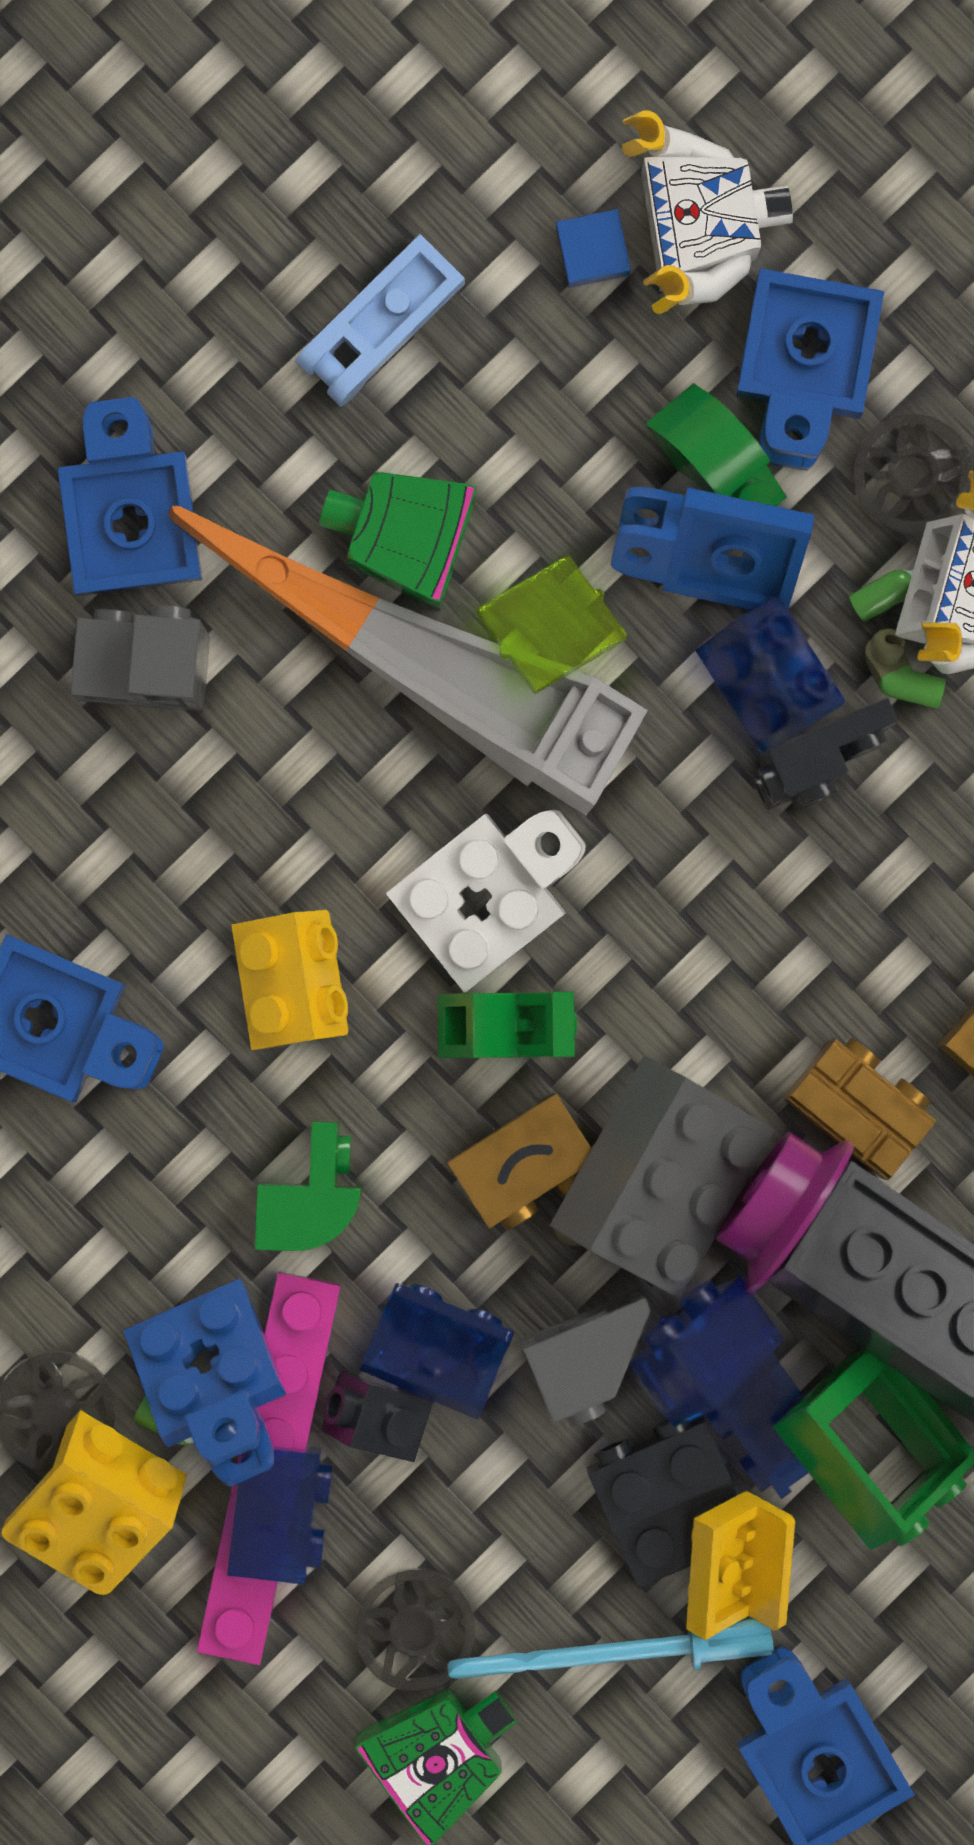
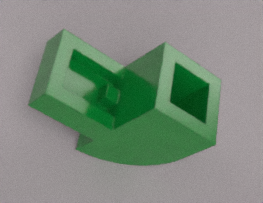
(714, 448)
(506, 1025)
(312, 1213)

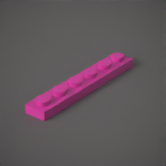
(299, 1340)

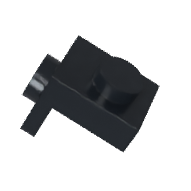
(376, 1417)

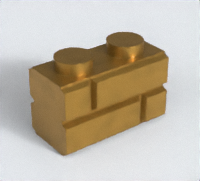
(857, 1104)

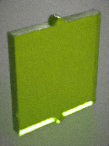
(551, 624)

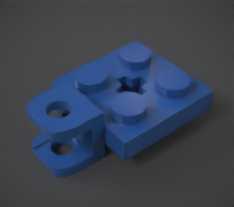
(802, 390)
(120, 476)
(694, 543)
(87, 1030)
(218, 1405)
(798, 1728)

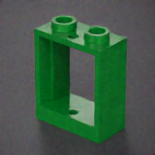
(914, 1420)

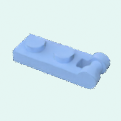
(382, 318)

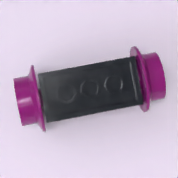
(861, 1263)

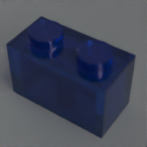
(705, 1350)

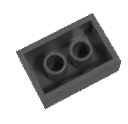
(662, 1177)

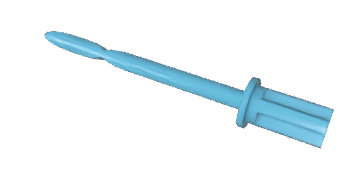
(740, 1640)

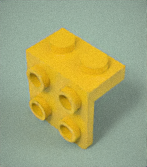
(97, 1506)

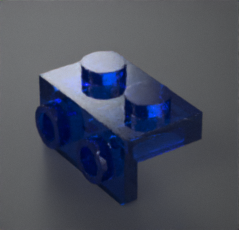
(770, 675)
(437, 1349)
(751, 1415)
(276, 1518)

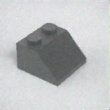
(586, 1357)

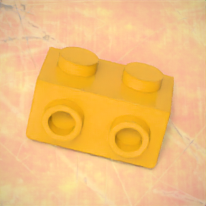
(290, 979)
(740, 1565)

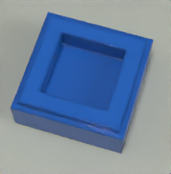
(593, 248)

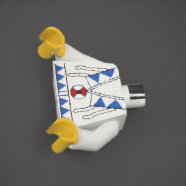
(700, 212)
(941, 591)

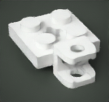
(514, 874)

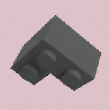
(141, 663)

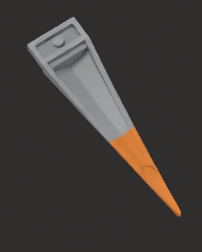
(558, 739)

